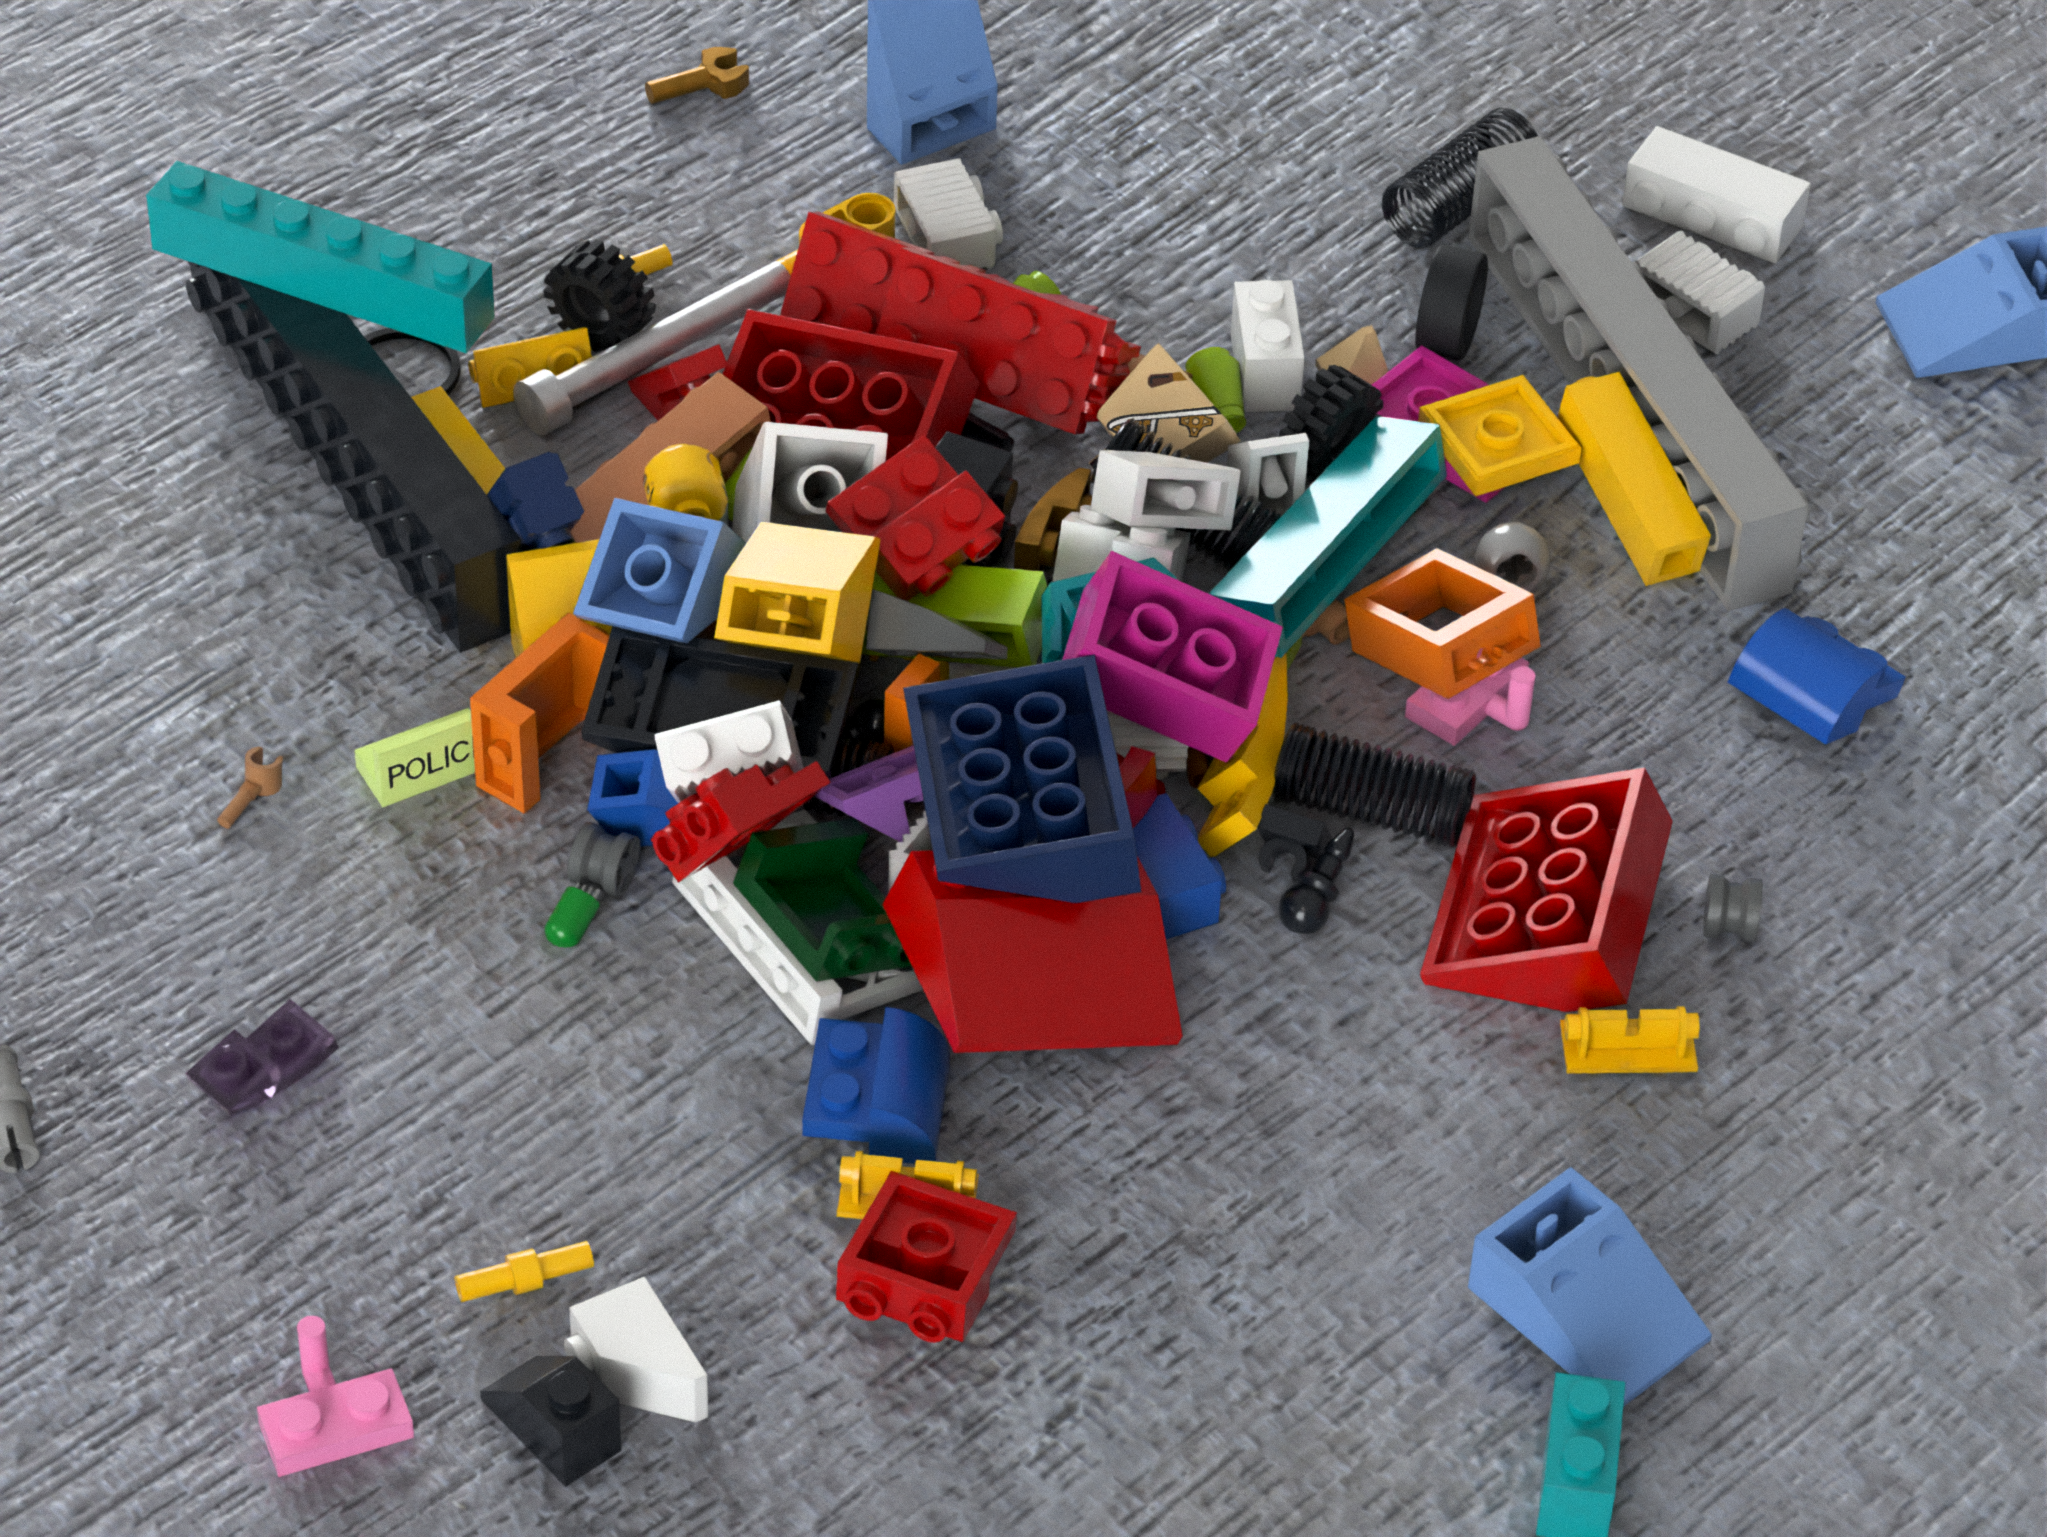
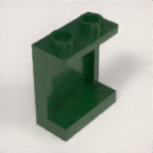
(820, 899)

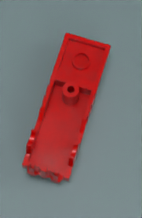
(1024, 346)

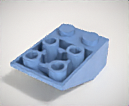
(928, 75)
(1974, 307)
(1585, 1286)

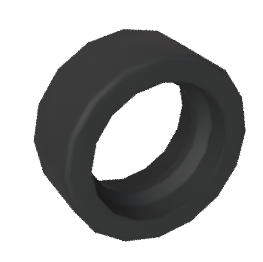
(1451, 301)

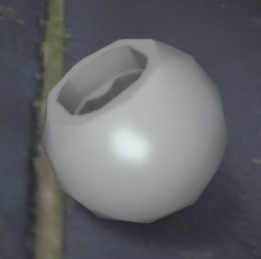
(1515, 555)

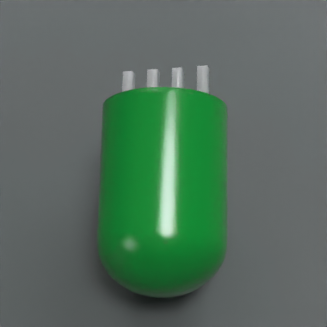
(572, 916)

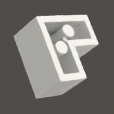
(1090, 536)

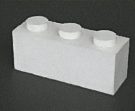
(1716, 194)

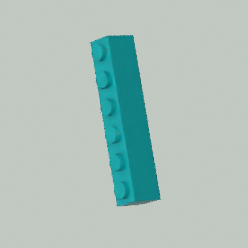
(321, 256)
(1337, 525)

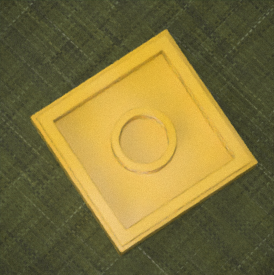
(1501, 435)

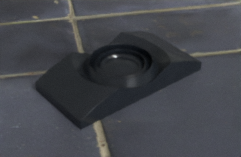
(667, 684)

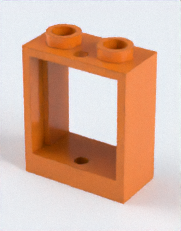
(1494, 618)

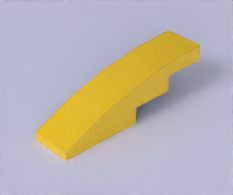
(1247, 779)

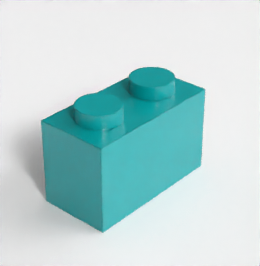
(1580, 1457)

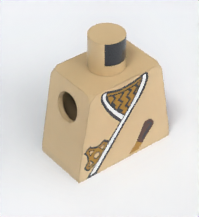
(1169, 405)

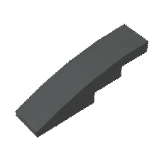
(907, 629)

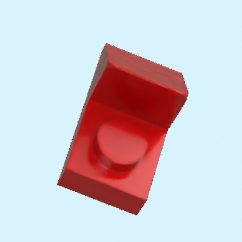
(668, 385)

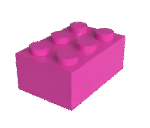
(1174, 655)

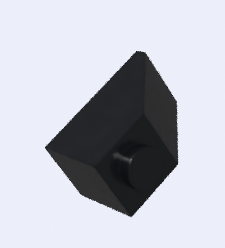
(558, 1414)

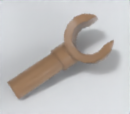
(1331, 624)
(259, 781)

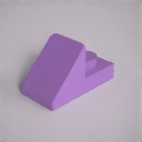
(878, 792)

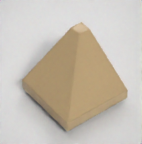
(1357, 354)

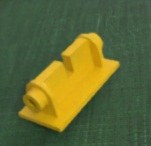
(504, 365)
(1614, 1044)
(865, 1174)

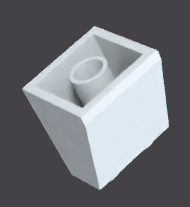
(798, 471)

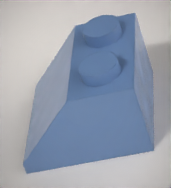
(658, 571)

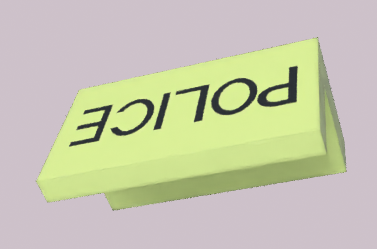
(418, 758)

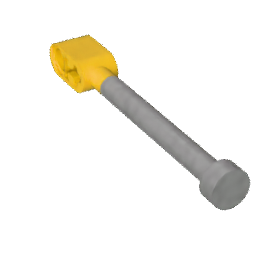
(548, 399)

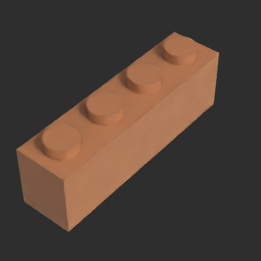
(710, 416)

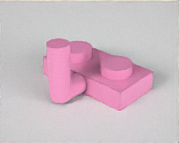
(1502, 696)
(332, 1417)

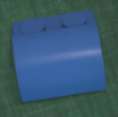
(1813, 675)
(879, 1085)

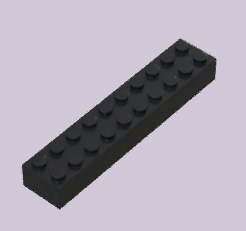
(373, 448)

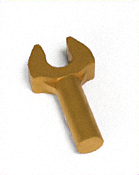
(716, 72)

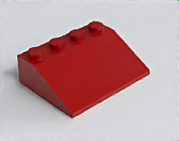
(851, 379)
(1551, 892)
(1034, 968)

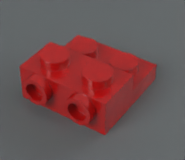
(922, 515)
(728, 811)
(923, 1258)

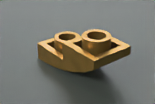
(1040, 533)

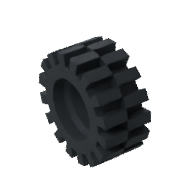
(599, 293)
(1331, 414)

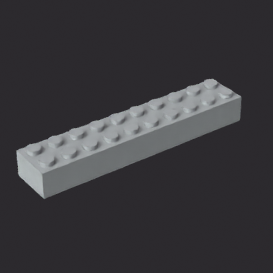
(1605, 319)

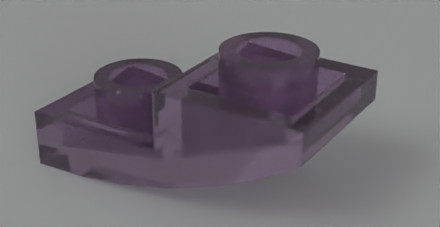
(272, 1058)

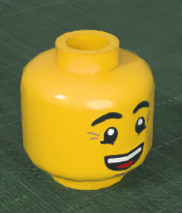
(686, 481)

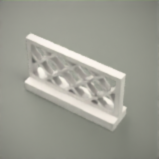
(771, 962)

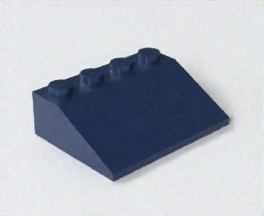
(1024, 782)

